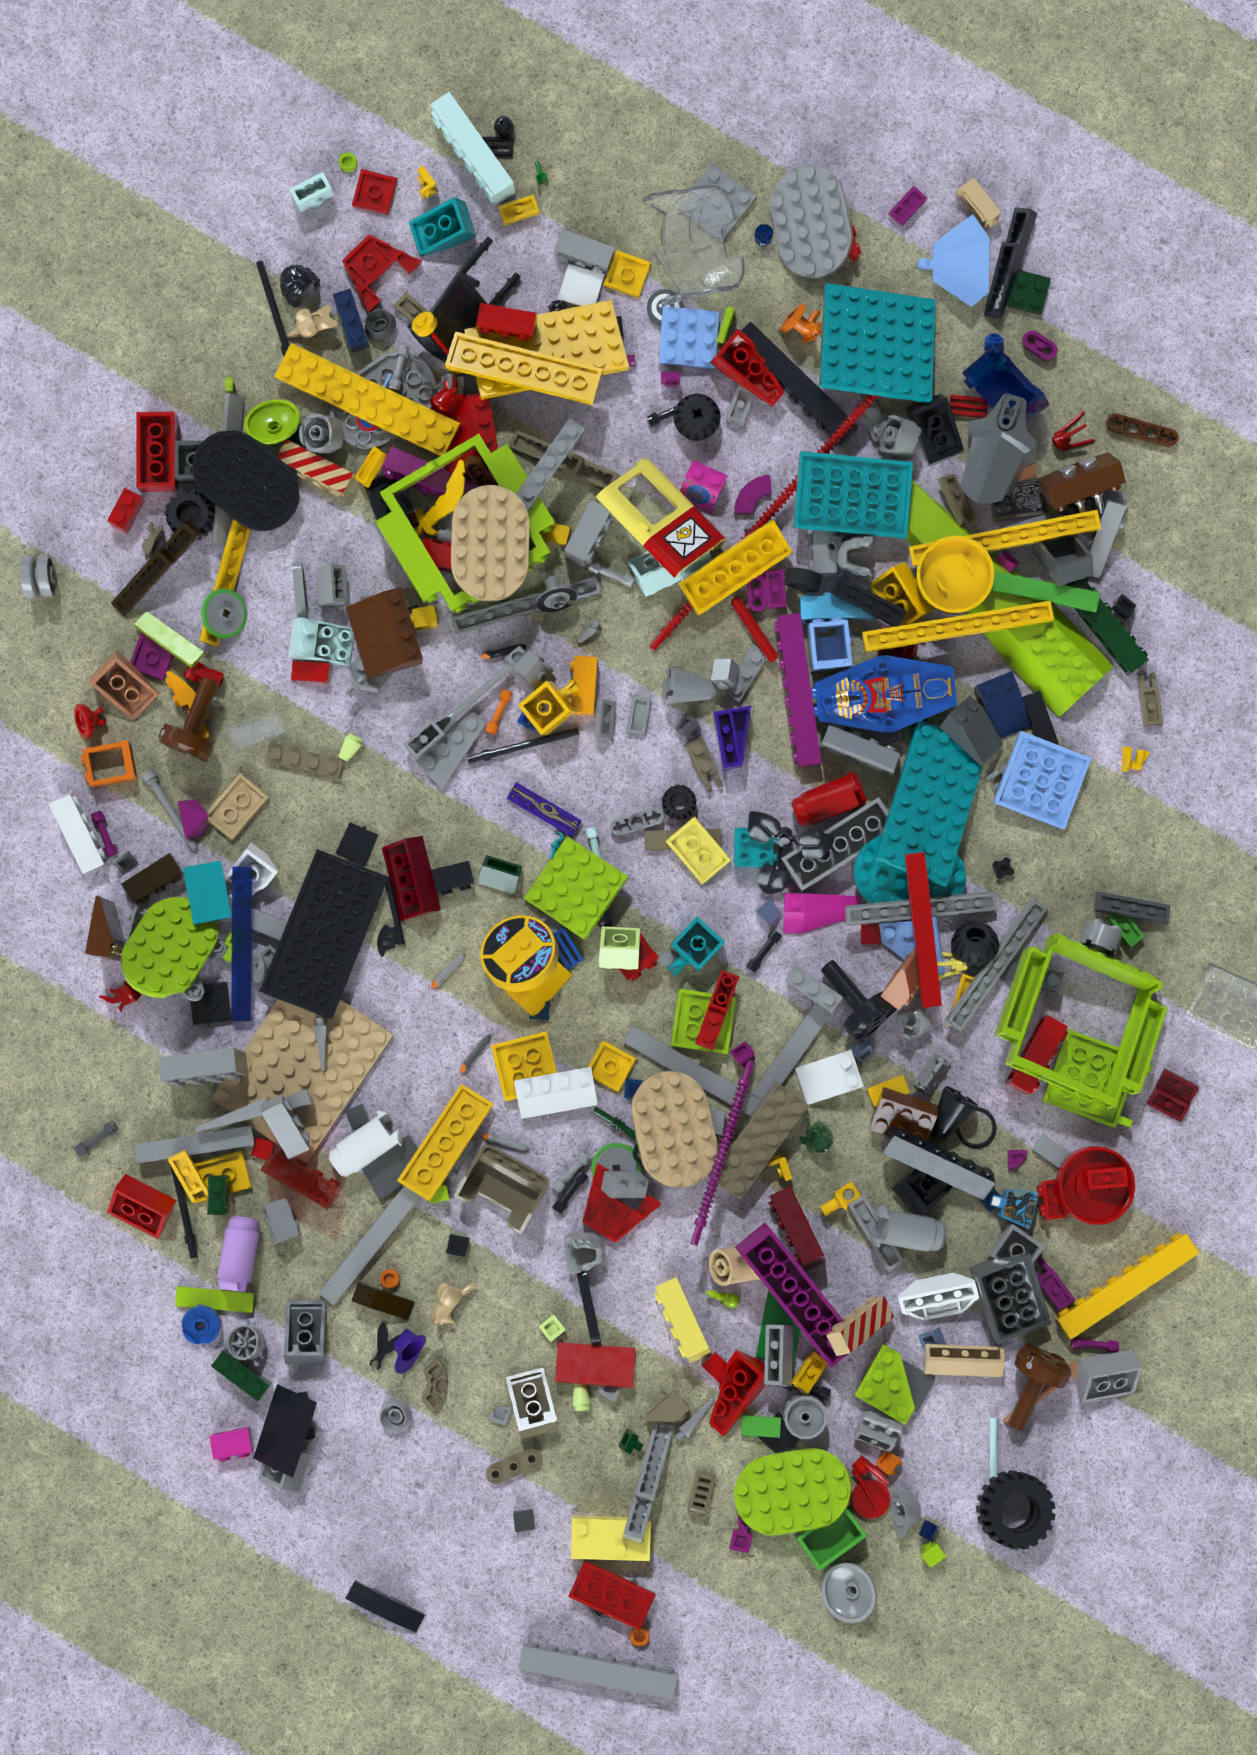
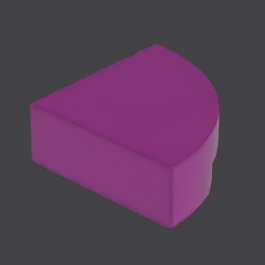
(1015, 1158)

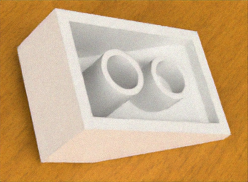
(829, 1077)

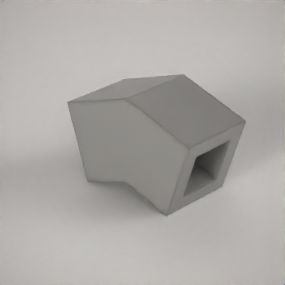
(666, 959)

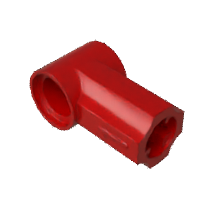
(200, 671)

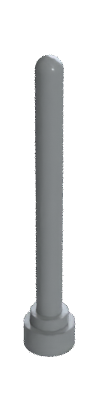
(151, 779)

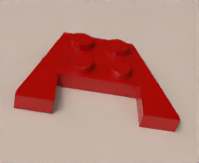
(370, 261)
(610, 1215)

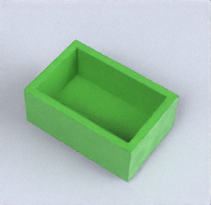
(832, 1541)

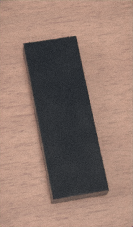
(1039, 717)

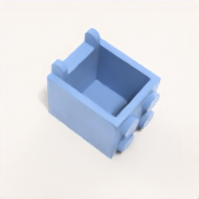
(831, 651)

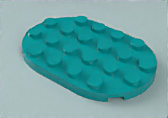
(886, 883)

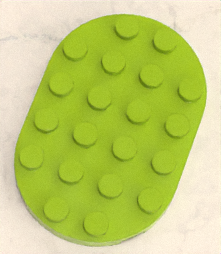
(167, 949)
(792, 1491)

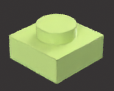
(552, 1327)

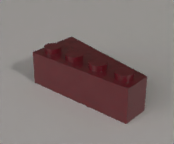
(797, 1228)

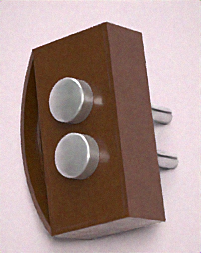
(1082, 480)

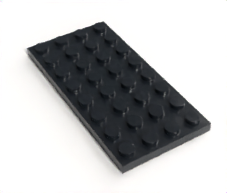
(324, 934)

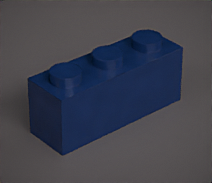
(351, 320)

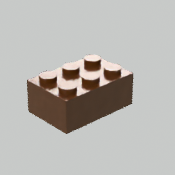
(904, 1112)

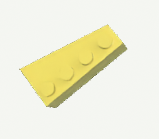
(683, 1320)

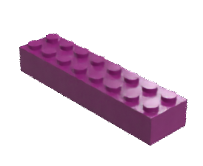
(791, 1288)

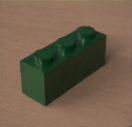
(241, 1375)

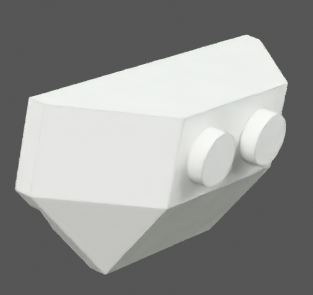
(938, 1296)

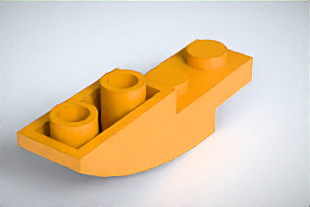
(184, 698)

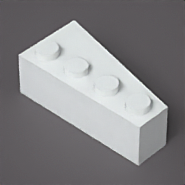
(78, 832)

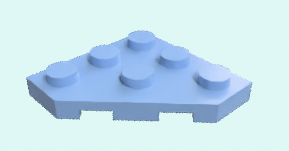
(900, 938)

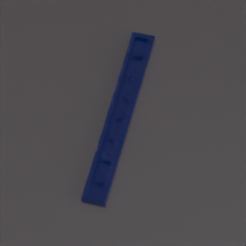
(241, 943)

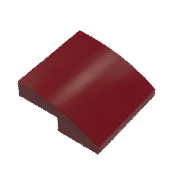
(1172, 1094)

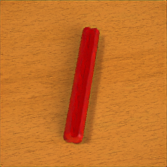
(754, 629)

